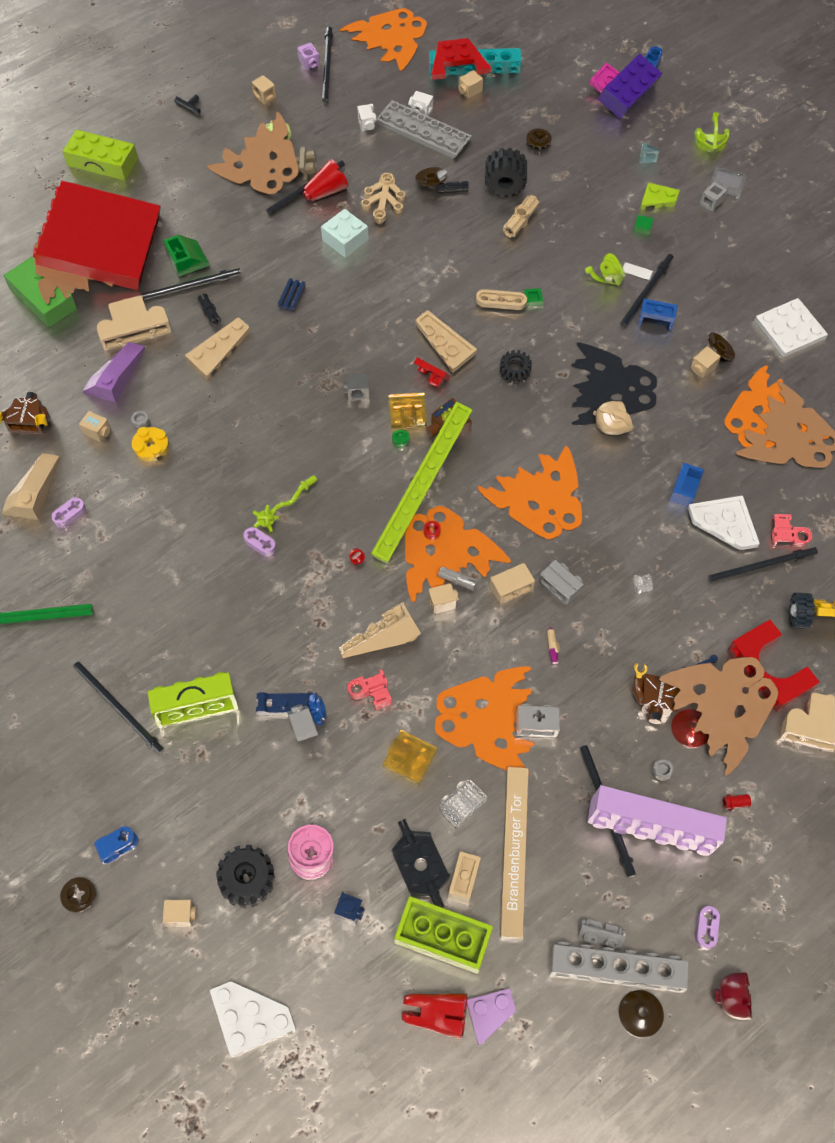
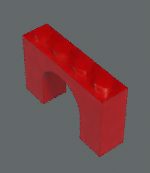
(788, 688)

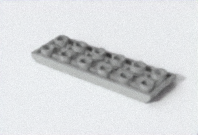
(423, 129)

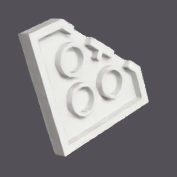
(726, 520)
(249, 1018)

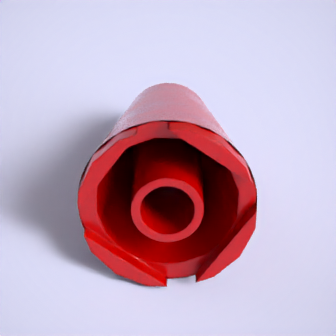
(325, 182)

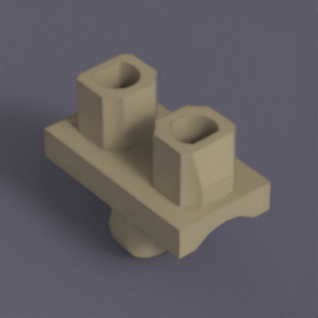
(304, 162)

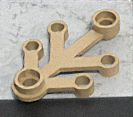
(385, 182)

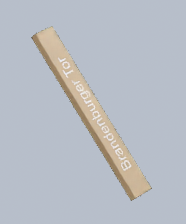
(514, 853)

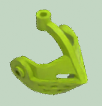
(701, 137)
(611, 269)

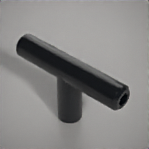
(189, 104)

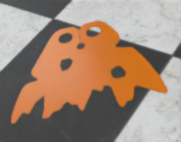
(390, 38)
(749, 400)
(544, 491)
(449, 550)
(488, 723)

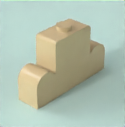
(132, 323)
(815, 725)

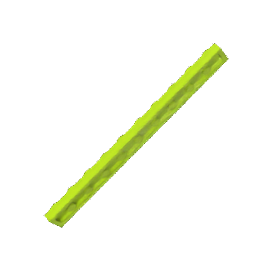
(421, 483)

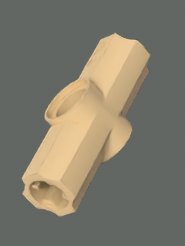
(521, 216)

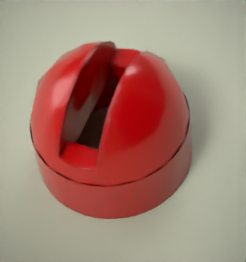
(358, 558)

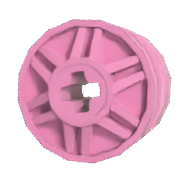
(306, 840)

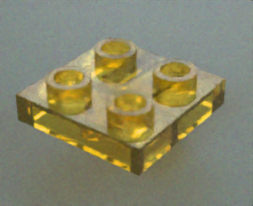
(407, 410)
(409, 757)

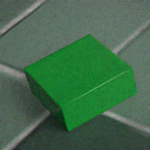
(643, 224)
(534, 297)

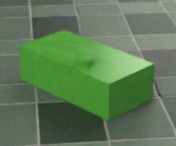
(24, 284)

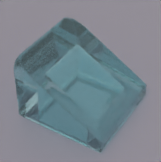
(648, 153)

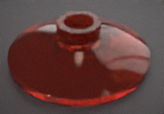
(684, 732)

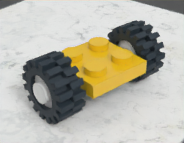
(804, 606)

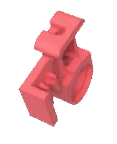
(785, 534)
(376, 687)

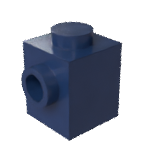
(349, 909)

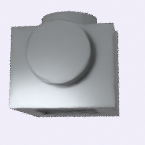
(713, 196)

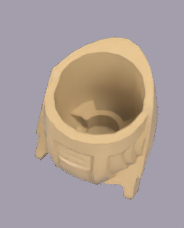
(613, 418)

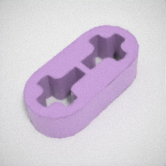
(68, 512)
(257, 544)
(702, 926)

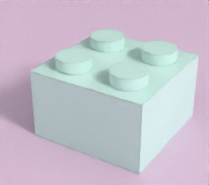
(344, 233)

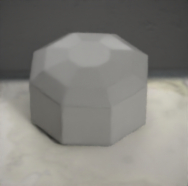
(140, 419)
(662, 769)

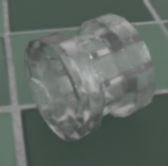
(642, 583)

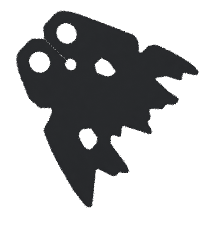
(611, 380)

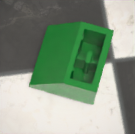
(185, 254)

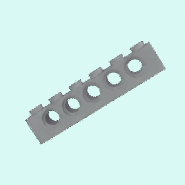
(677, 968)

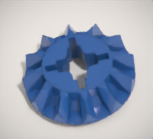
(317, 709)

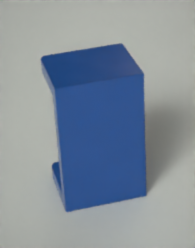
(658, 310)
(686, 485)

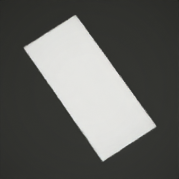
(637, 271)

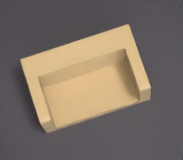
(512, 583)
(464, 878)

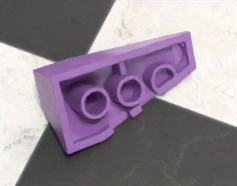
(113, 375)

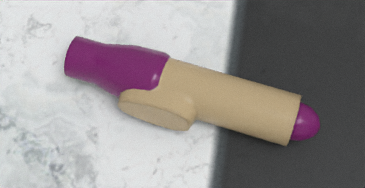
(553, 646)

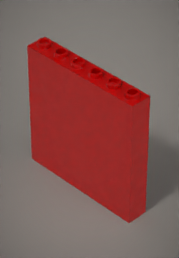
(97, 235)

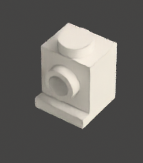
(421, 102)
(366, 117)

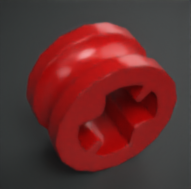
(432, 524)

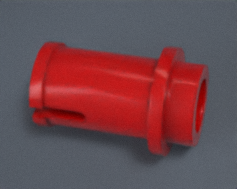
(738, 801)

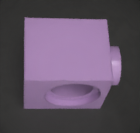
(308, 56)

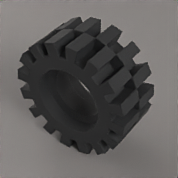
(515, 358)

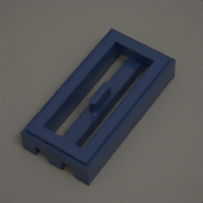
(295, 284)

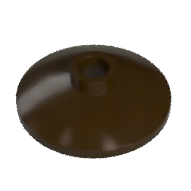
(431, 176)
(721, 346)
(630, 1016)

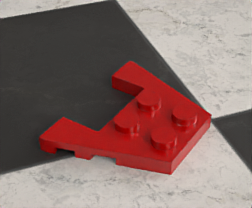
(457, 53)

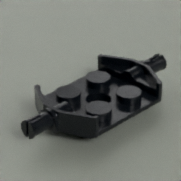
(415, 847)

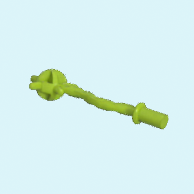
(266, 518)

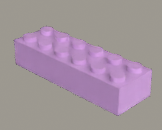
(657, 820)

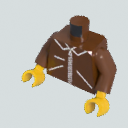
(25, 415)
(653, 695)

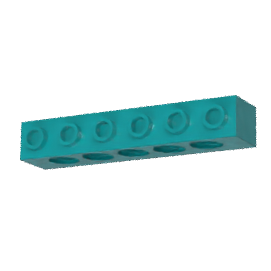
(501, 62)

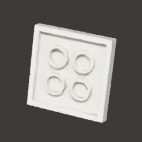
(790, 327)

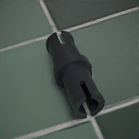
(209, 309)

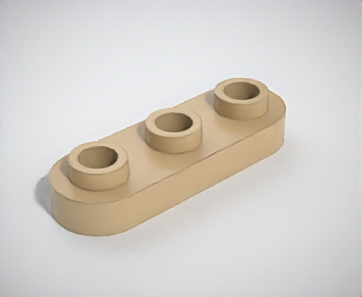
(501, 299)

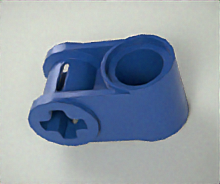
(654, 56)
(114, 845)

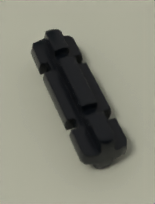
(453, 186)

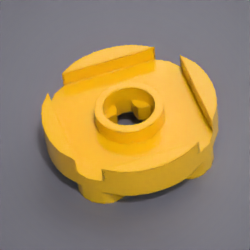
(146, 435)

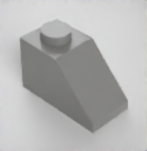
(302, 722)

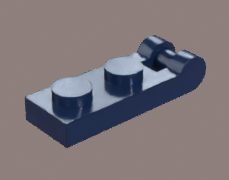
(280, 702)

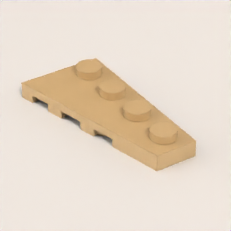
(447, 343)
(213, 351)

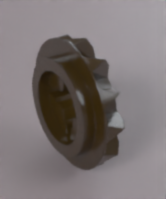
(539, 134)
(69, 890)

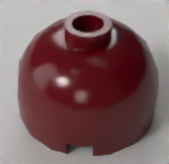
(735, 996)

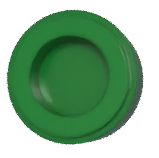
(400, 438)

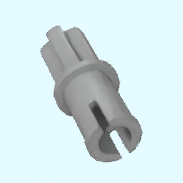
(457, 578)

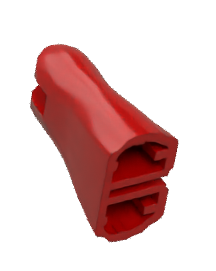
(438, 1012)

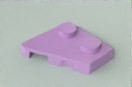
(490, 1012)

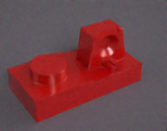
(437, 375)

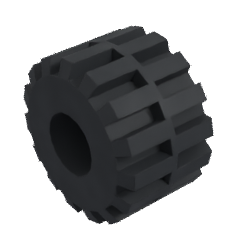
(506, 172)
(242, 862)

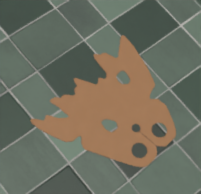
(257, 159)
(60, 279)
(788, 437)
(720, 700)

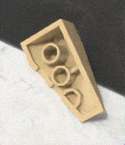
(31, 491)
(393, 630)

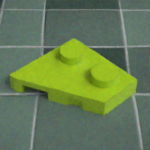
(659, 196)

